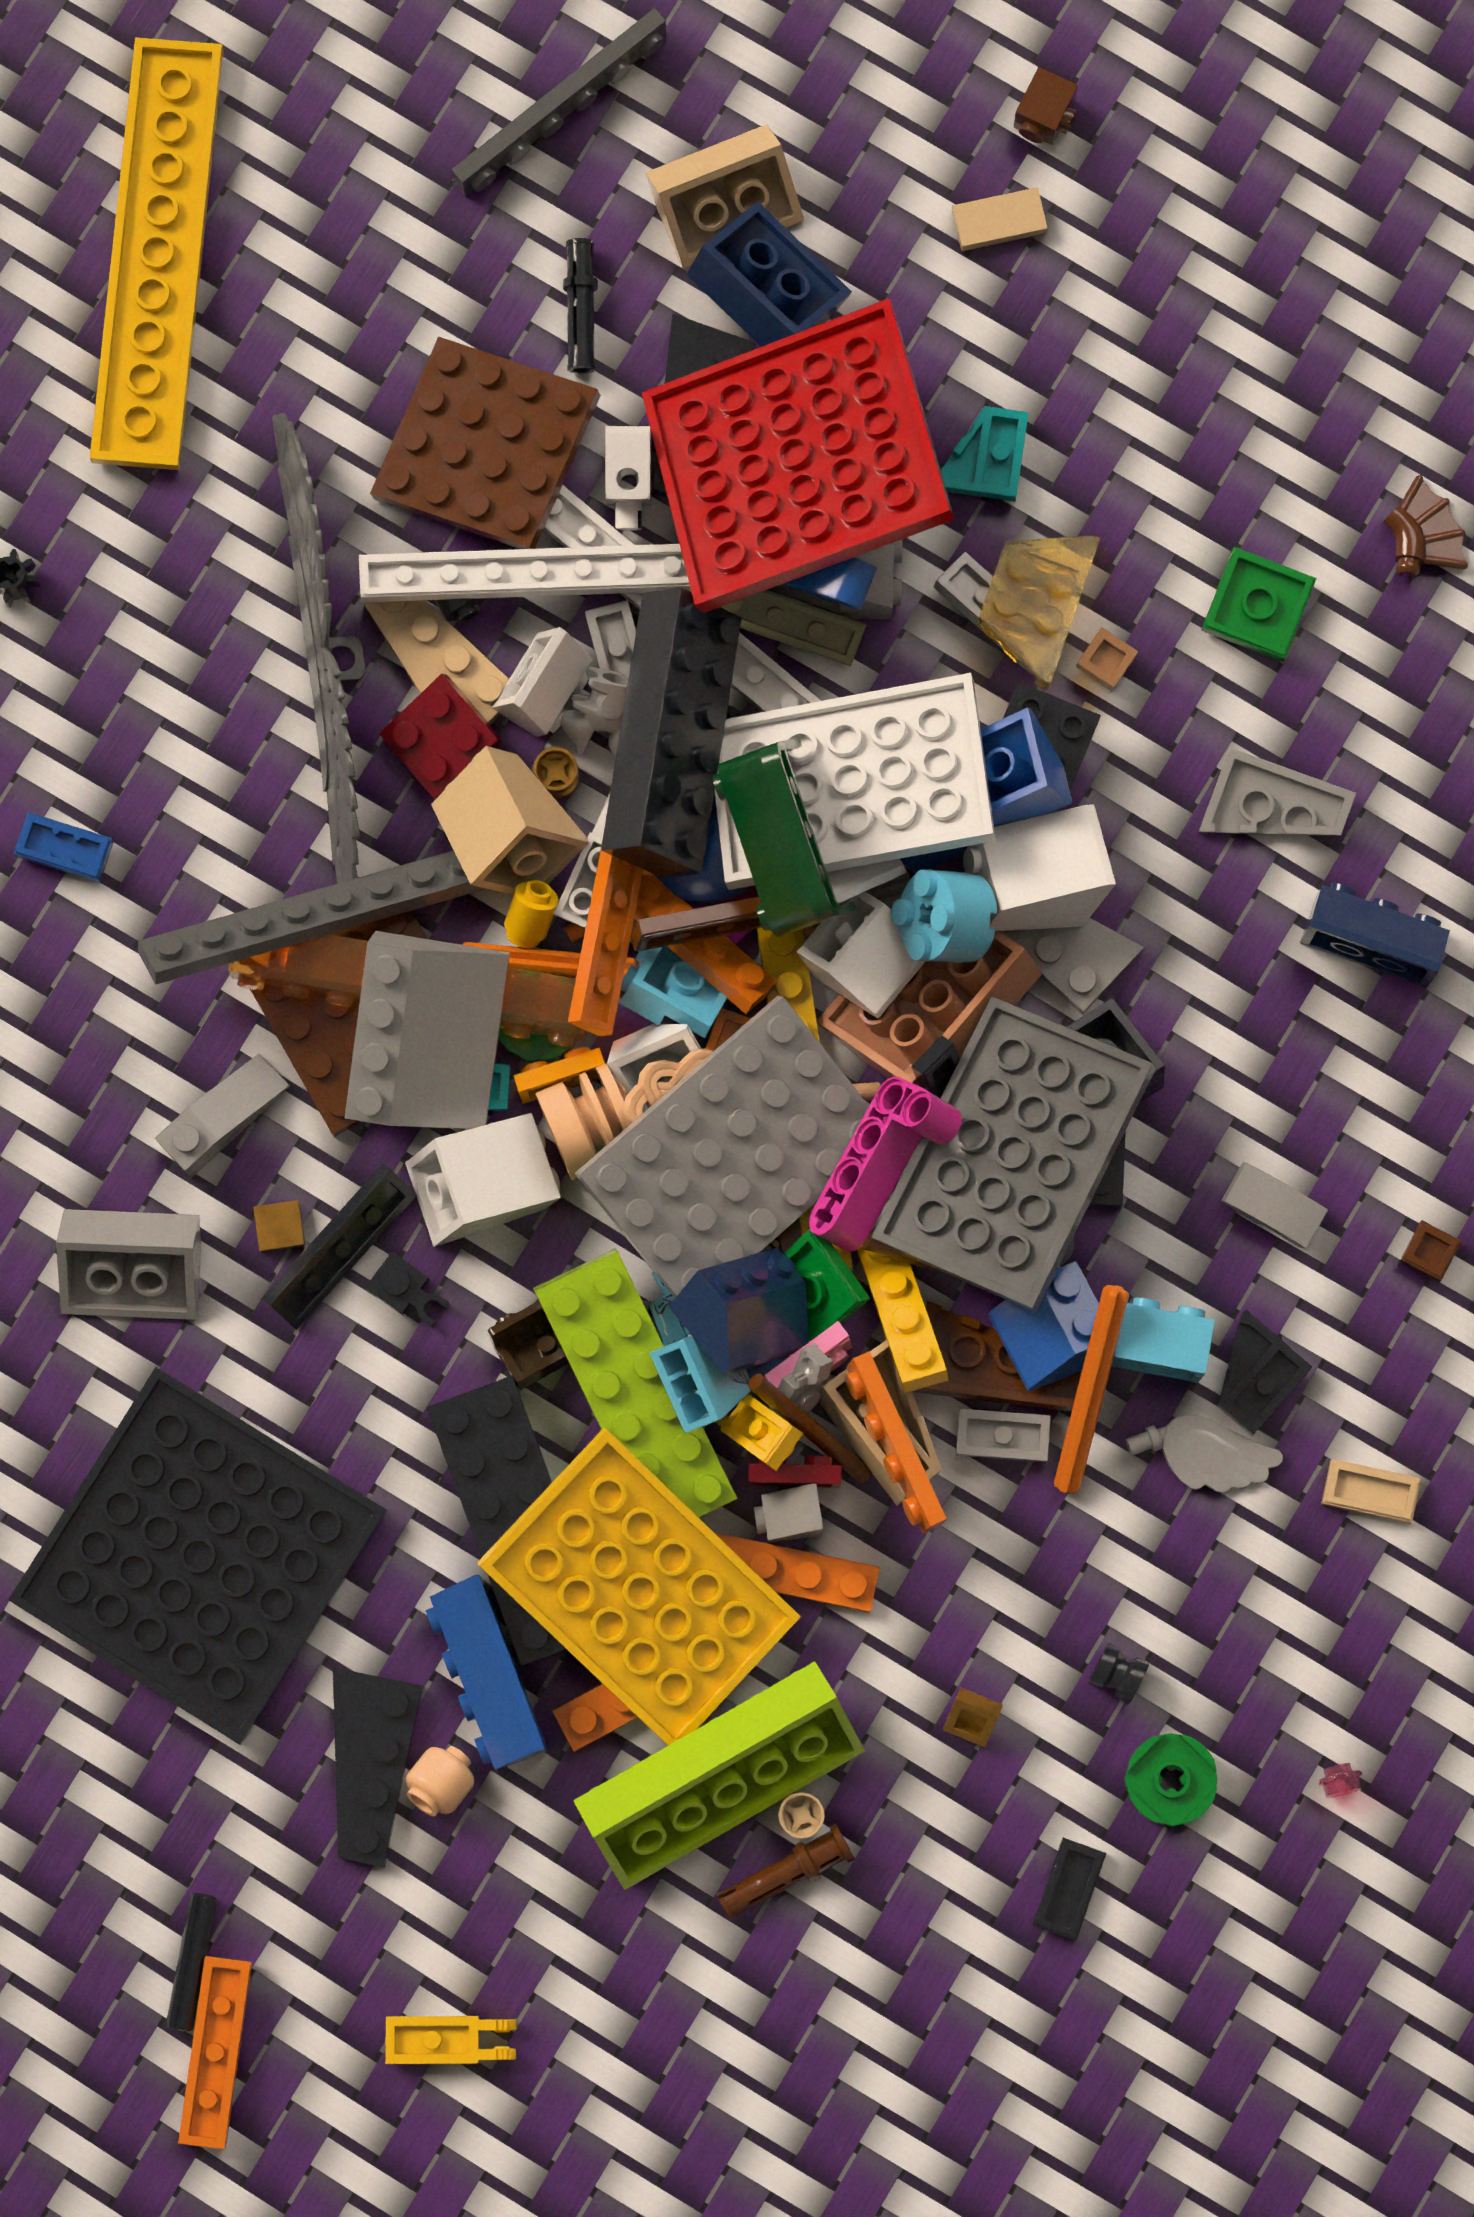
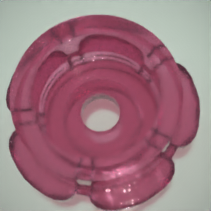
(1340, 1780)

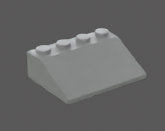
(426, 1033)

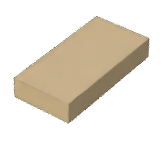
(999, 219)
(1371, 1491)

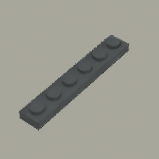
(573, 93)

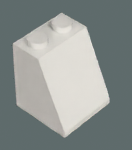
(1045, 870)
(482, 1178)

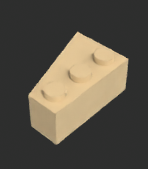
(849, 1418)

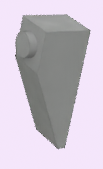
(221, 1115)

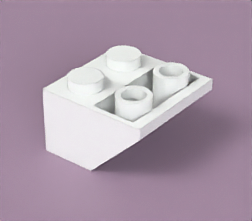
(861, 955)

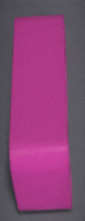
(876, 1159)

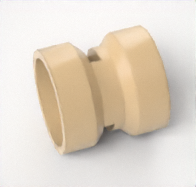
(801, 1815)

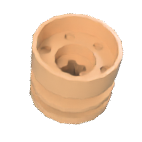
(586, 1121)

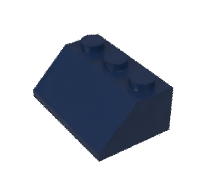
(766, 278)
(1376, 935)
(746, 1310)

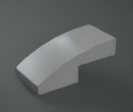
(1274, 1205)

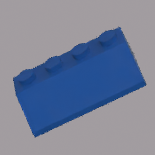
(1021, 775)
(488, 1674)

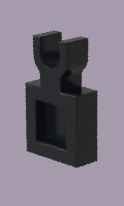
(401, 1285)

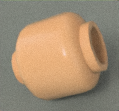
(439, 1780)

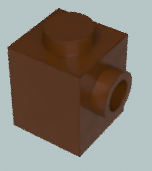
(1046, 107)

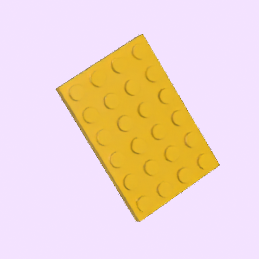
(638, 1589)

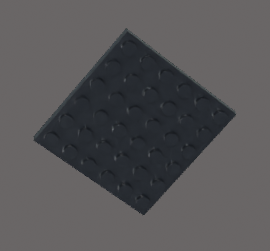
(198, 1555)

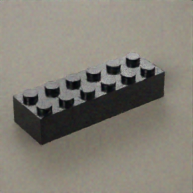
(671, 734)
(497, 1480)

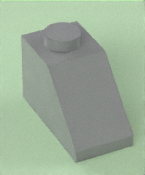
(790, 1514)

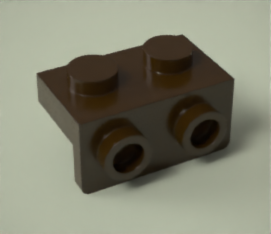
(527, 1345)

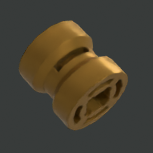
(557, 765)

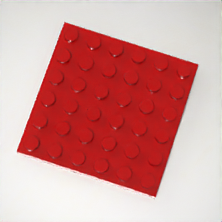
(796, 456)

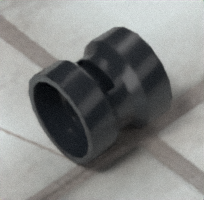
(1116, 1672)

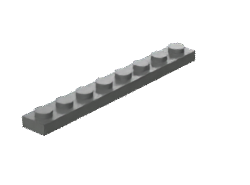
(304, 917)

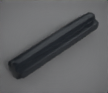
(191, 1961)

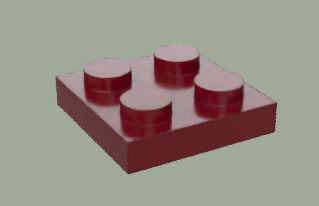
(439, 735)
(815, 1470)

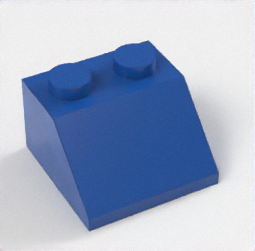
(1056, 1337)

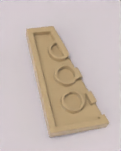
(432, 646)

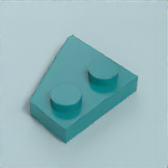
(988, 456)

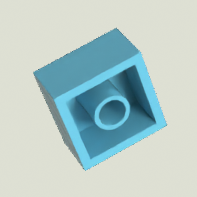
(1164, 1341)

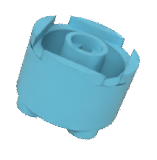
(945, 916)

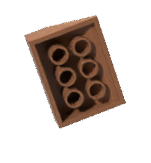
(935, 1003)

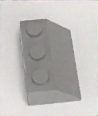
(129, 1264)

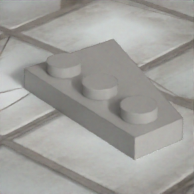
(1273, 799)

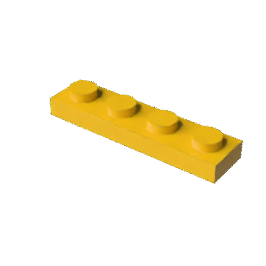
(904, 1320)

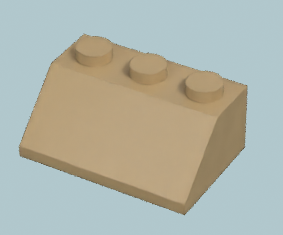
(719, 183)

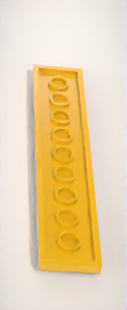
(156, 254)

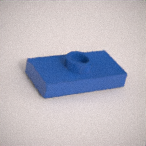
(63, 847)

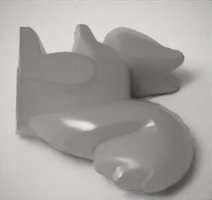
(599, 710)

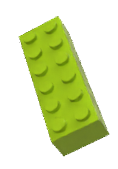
(609, 1350)
(719, 1775)

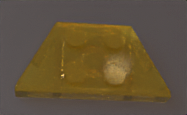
(1036, 599)

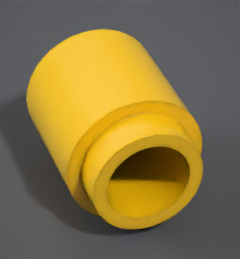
(530, 913)

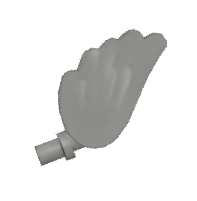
(1207, 1453)

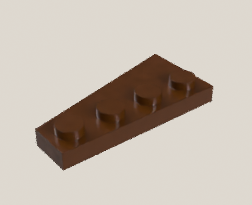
(982, 1368)

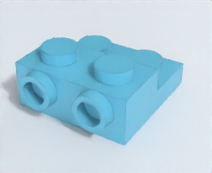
(670, 989)

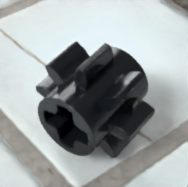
(23, 585)

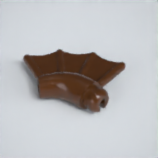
(1425, 531)

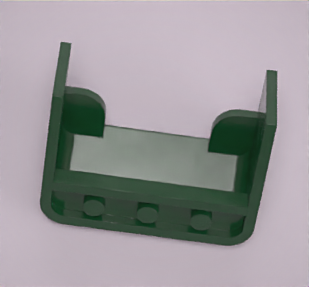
(778, 839)

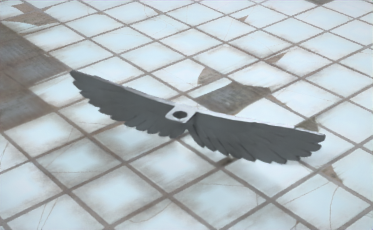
(324, 672)

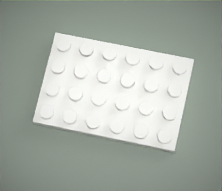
(876, 773)

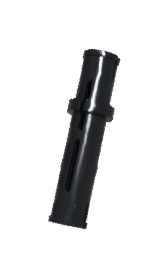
(580, 303)

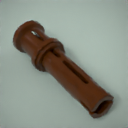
(804, 1863)

